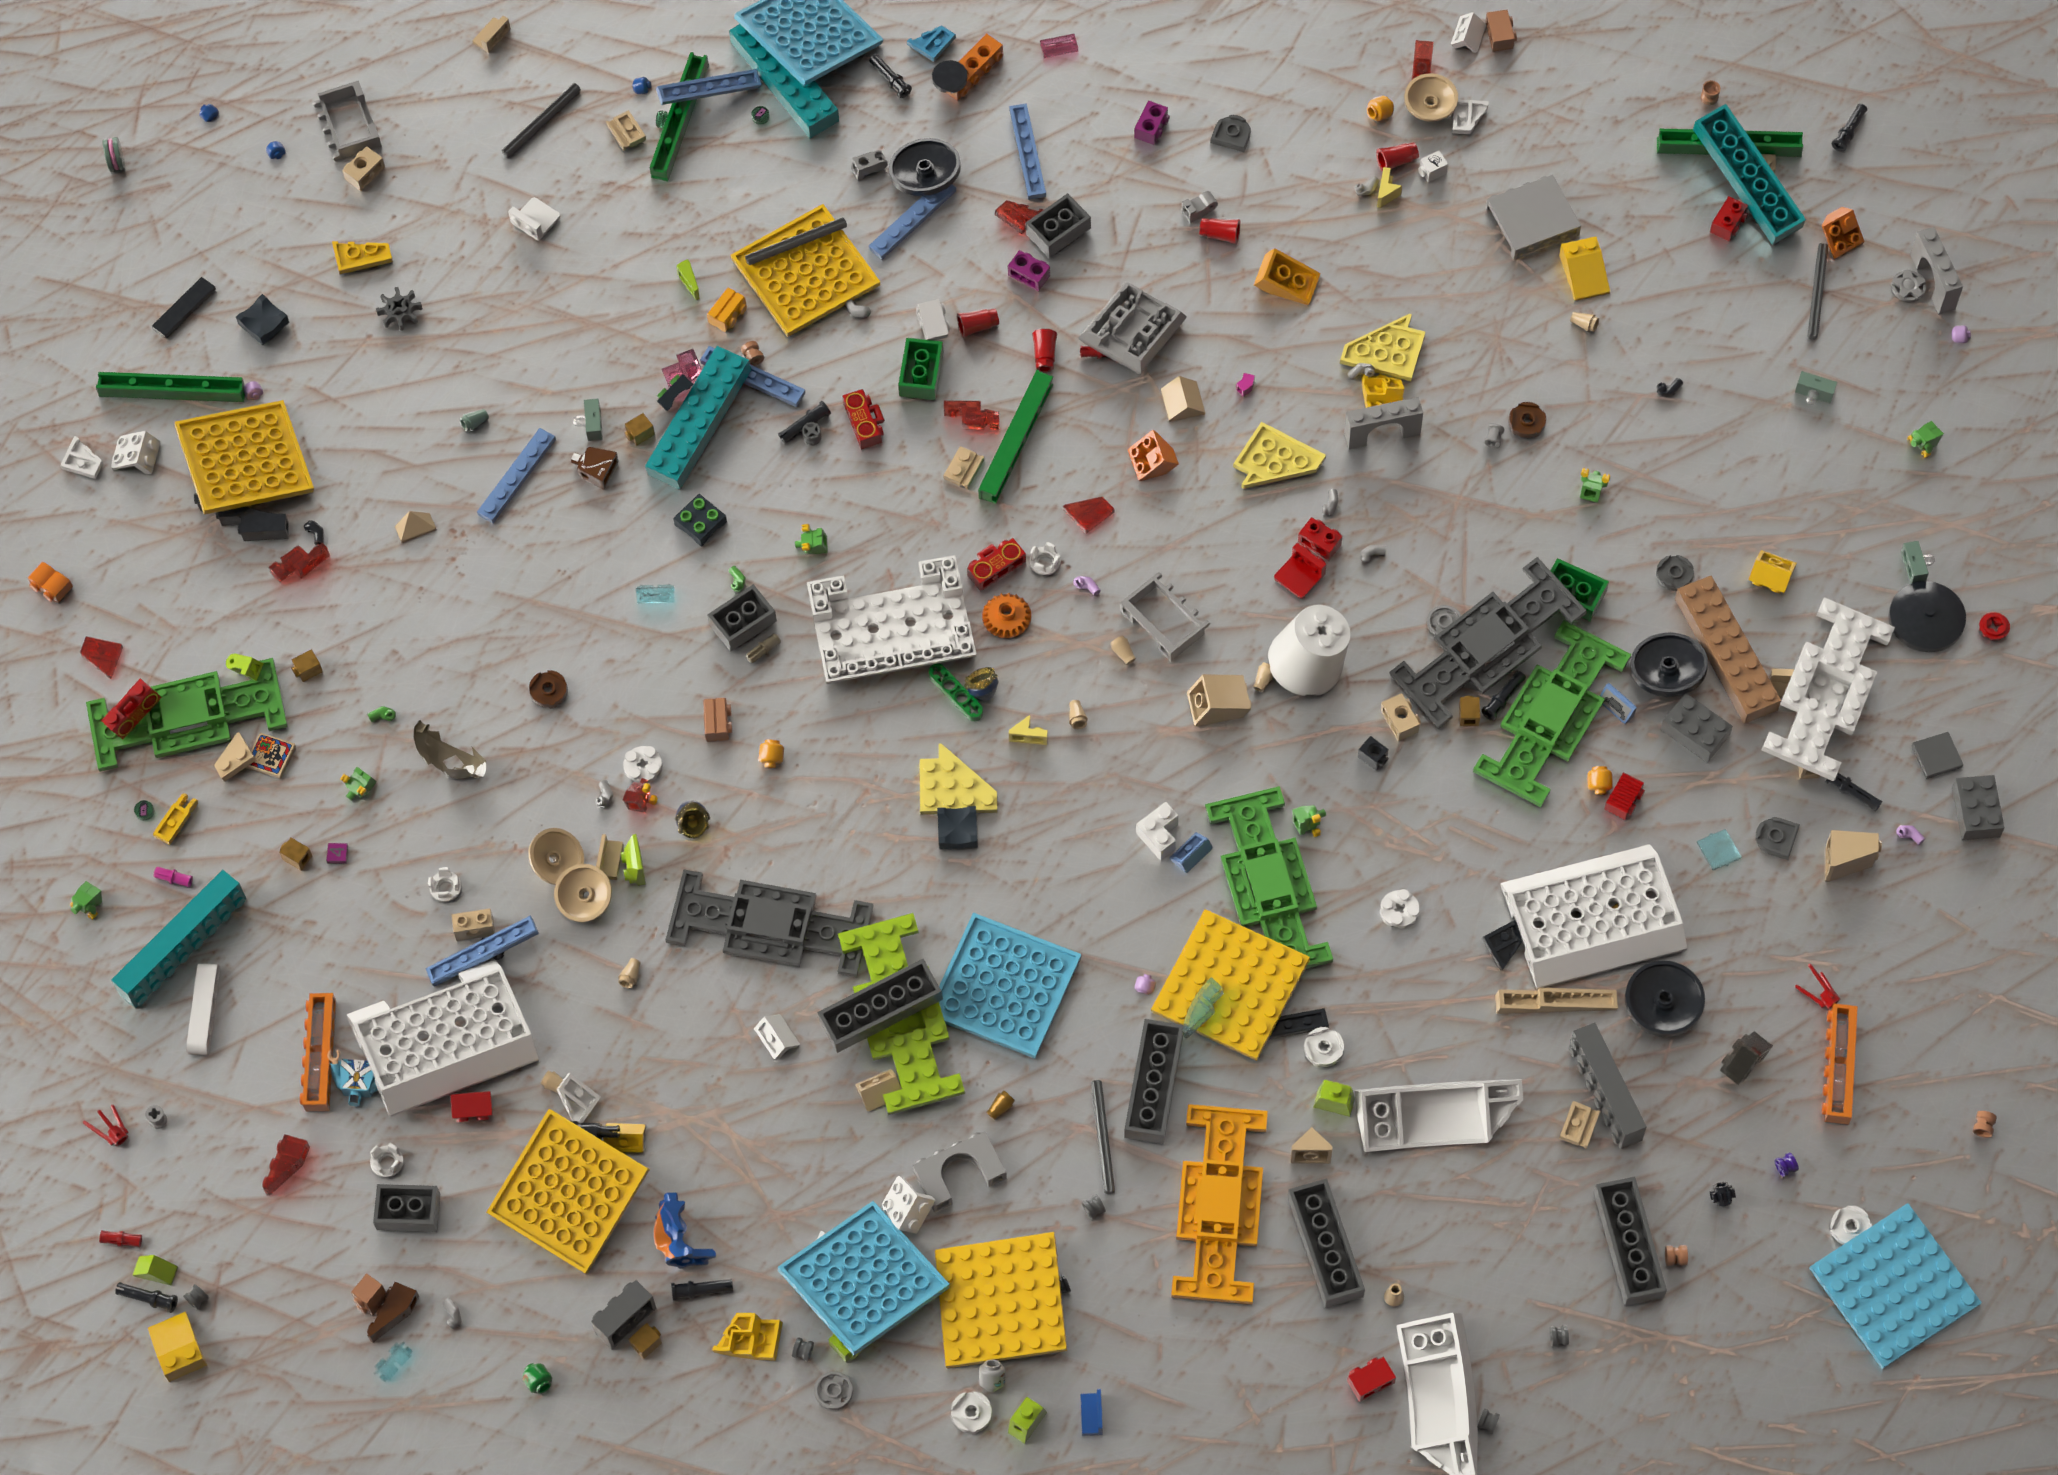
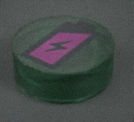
(760, 115)
(144, 810)

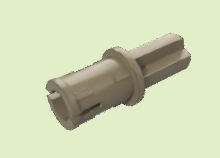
(763, 648)

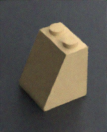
(1218, 699)
(1850, 853)

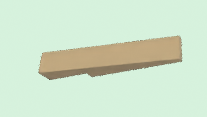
(1555, 1000)

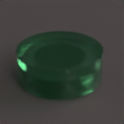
(661, 118)

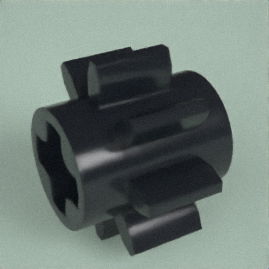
(1722, 1194)

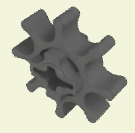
(399, 308)

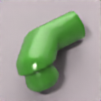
(739, 579)
(382, 712)

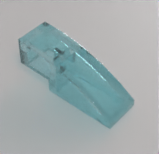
(1201, 1007)

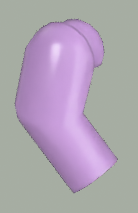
(1087, 583)
(1907, 831)

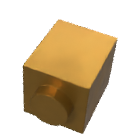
(639, 429)
(306, 666)
(1469, 711)
(295, 853)
(645, 1340)

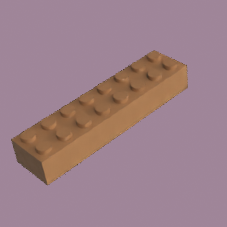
(1727, 649)

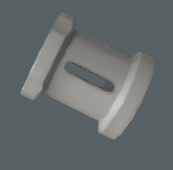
(1494, 435)
(161, 1119)

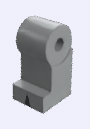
(868, 163)
(1199, 206)

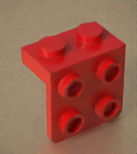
(1301, 571)

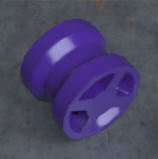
(1786, 1164)

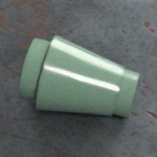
(474, 419)

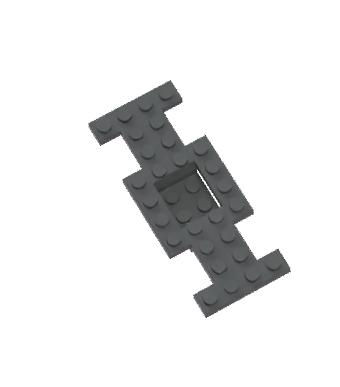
(1481, 636)
(769, 913)

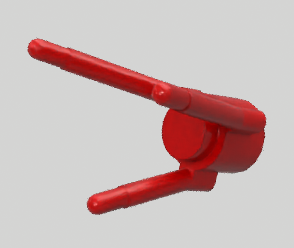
(1828, 996)
(117, 1134)

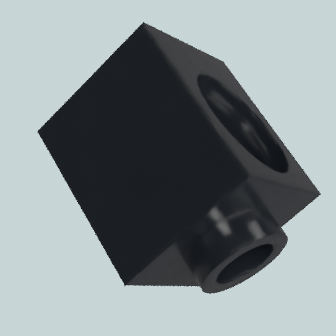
(1372, 745)

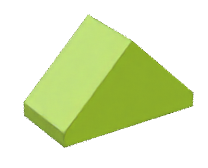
(155, 1269)

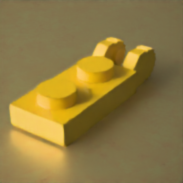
(175, 819)

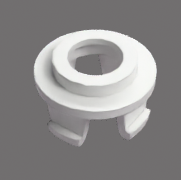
(1046, 551)
(444, 875)
(379, 1153)

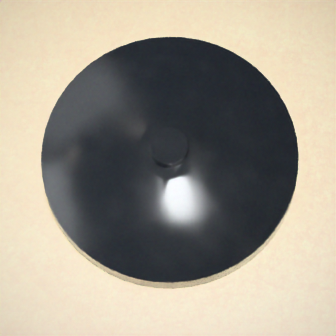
(924, 167)
(1927, 616)
(1669, 664)
(1664, 998)

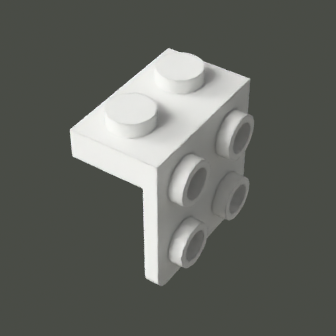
(534, 218)
(136, 450)
(906, 1206)

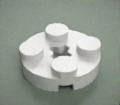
(646, 755)
(1397, 919)
(1319, 1057)
(1846, 1215)
(973, 1423)

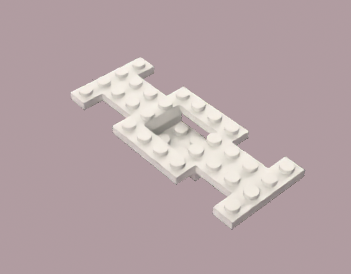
(1821, 686)

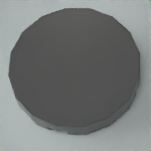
(1674, 572)

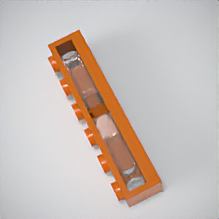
(319, 1041)
(1840, 1063)

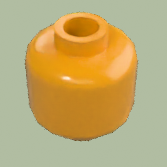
(1380, 108)
(771, 753)
(1600, 780)

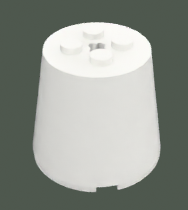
(1310, 651)

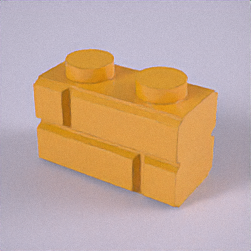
(727, 309)

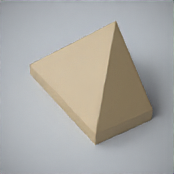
(414, 525)

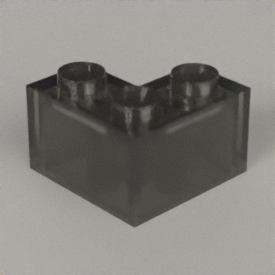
(1746, 1055)

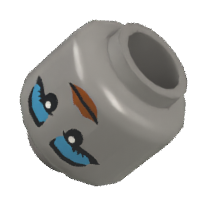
(992, 1375)

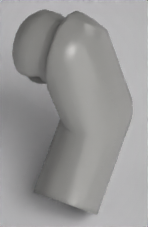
(1362, 190)
(857, 311)
(1364, 368)
(1333, 501)
(1372, 550)
(606, 795)
(450, 1306)

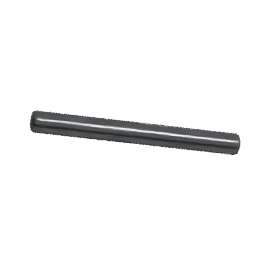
(541, 120)
(795, 241)
(1817, 291)
(1102, 1135)

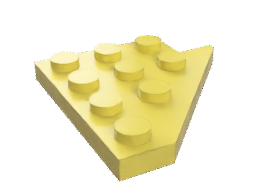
(1389, 349)
(1275, 457)
(953, 785)

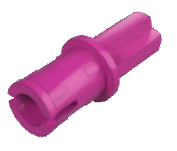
(173, 876)

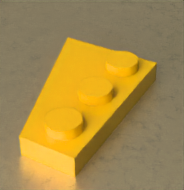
(355, 257)

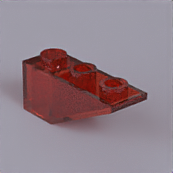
(1422, 58)
(289, 1159)

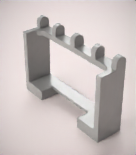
(340, 93)
(1164, 645)

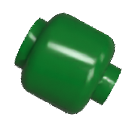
(537, 1378)

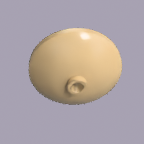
(1434, 90)
(558, 845)
(571, 888)

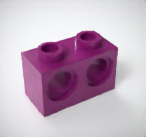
(1149, 122)
(1026, 273)

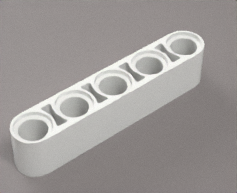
(203, 1009)

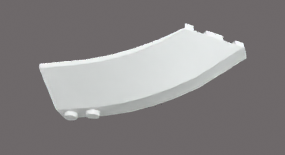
(1435, 1113)
(1441, 1392)

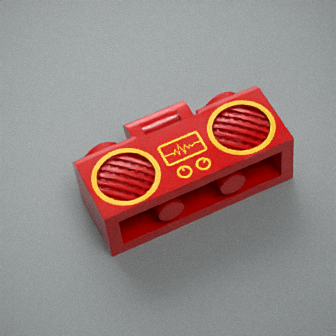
(859, 413)
(997, 564)
(131, 708)

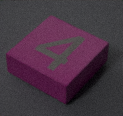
(337, 853)

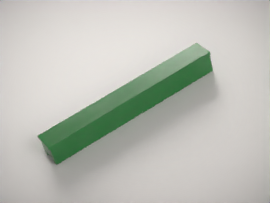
(676, 122)
(1767, 142)
(170, 387)
(1015, 437)

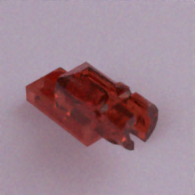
(972, 414)
(299, 562)

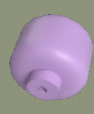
(1961, 334)
(253, 390)
(1145, 984)

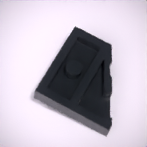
(1503, 943)

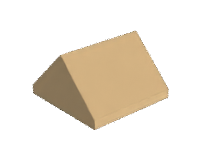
(1182, 399)
(1311, 1149)

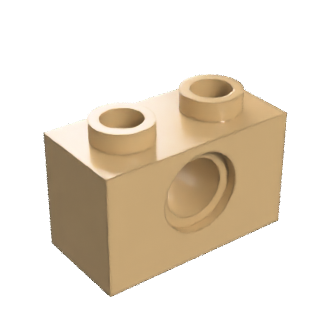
(359, 176)
(1400, 727)
(473, 924)

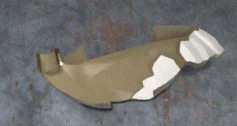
(435, 751)

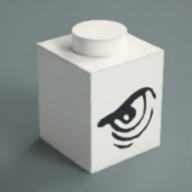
(1433, 166)

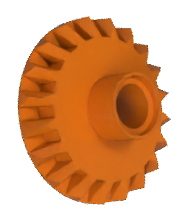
(1006, 625)

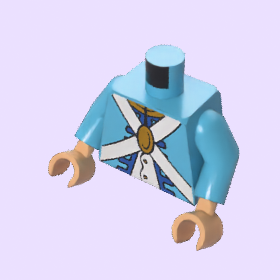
(352, 1078)

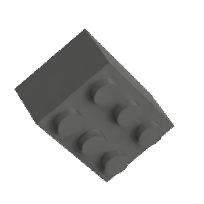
(1058, 225)
(742, 617)
(1696, 727)
(1978, 807)
(406, 1208)
(623, 1314)

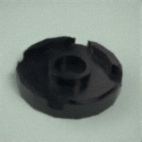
(949, 76)

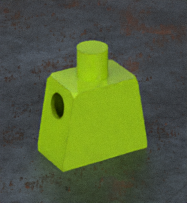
(1335, 1098)
(1027, 1419)

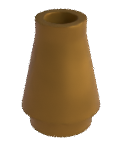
(1000, 1104)

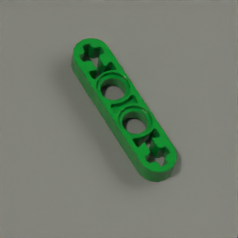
(955, 692)

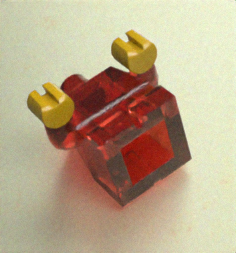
(638, 795)

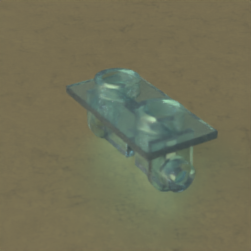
(653, 594)
(387, 1367)

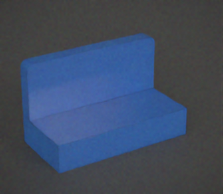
(1091, 1414)

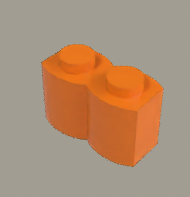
(49, 582)

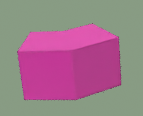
(1246, 384)

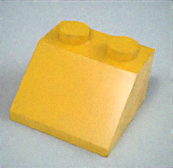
(1772, 572)

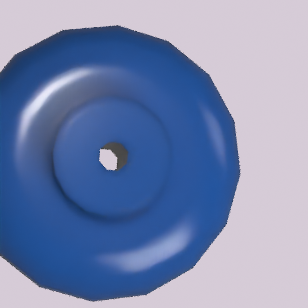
(641, 85)
(208, 112)
(275, 150)

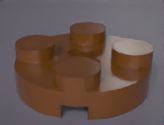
(1524, 429)
(547, 679)

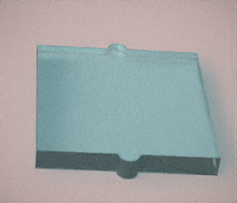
(1719, 849)

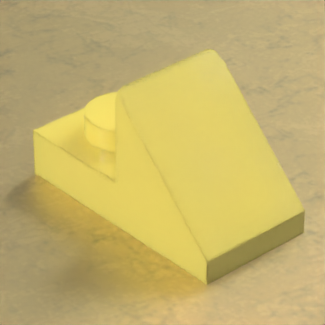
(1387, 190)
(1024, 734)

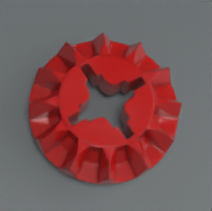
(1998, 620)

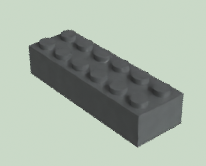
(880, 1005)
(1154, 1081)
(1607, 1086)
(1630, 1241)
(1326, 1243)

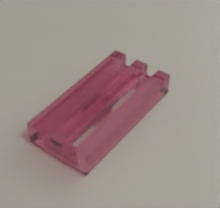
(1060, 48)

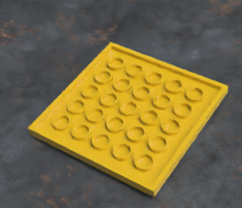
(810, 278)
(243, 457)
(1254, 977)
(568, 1191)
(1001, 1300)

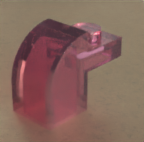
(687, 365)

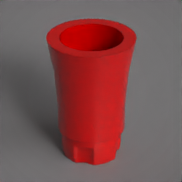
(1396, 155)
(1221, 229)
(976, 321)
(1044, 349)

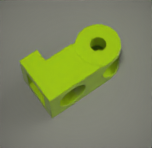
(244, 665)

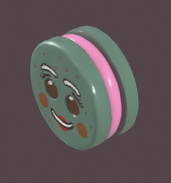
(113, 154)

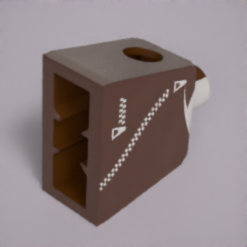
(596, 465)

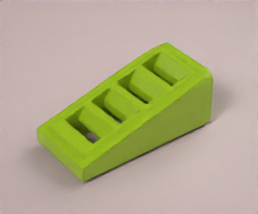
(687, 276)

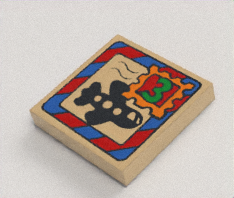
(271, 755)

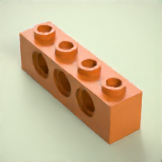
(977, 64)

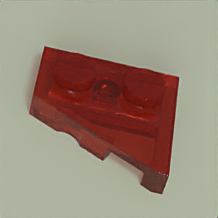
(1015, 215)
(1089, 512)
(102, 654)

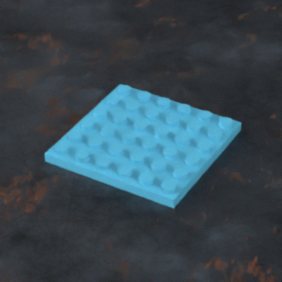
(809, 34)
(1005, 985)
(863, 1277)
(1895, 1285)

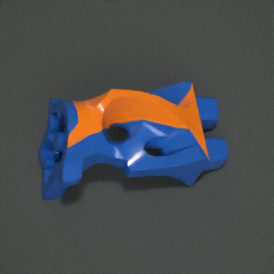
(669, 1233)

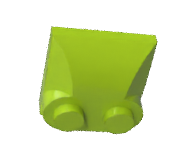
(633, 860)

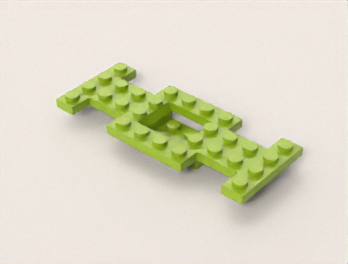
(909, 1039)

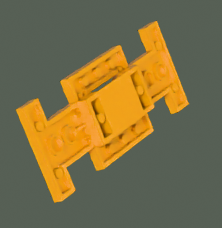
(1211, 1204)

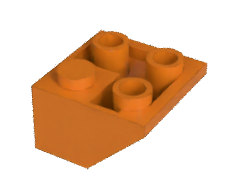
(1842, 231)
(1152, 456)

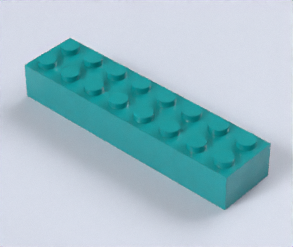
(805, 104)
(1749, 174)
(698, 417)
(179, 939)

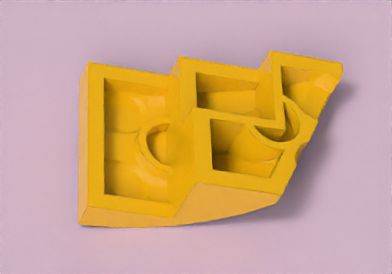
(1381, 390)
(750, 1338)

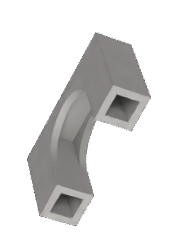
(1929, 251)
(1361, 422)
(975, 1149)

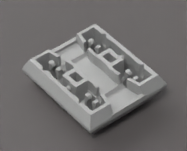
(1133, 329)

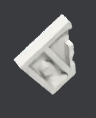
(1468, 115)
(81, 460)
(577, 1098)

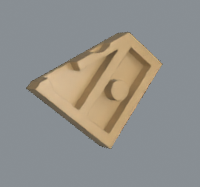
(234, 758)

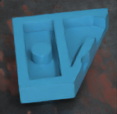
(933, 42)

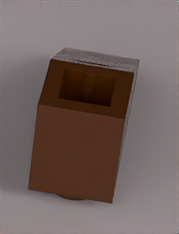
(397, 1306)

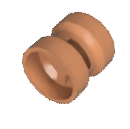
(1710, 92)
(752, 353)
(1984, 1124)
(1676, 1255)

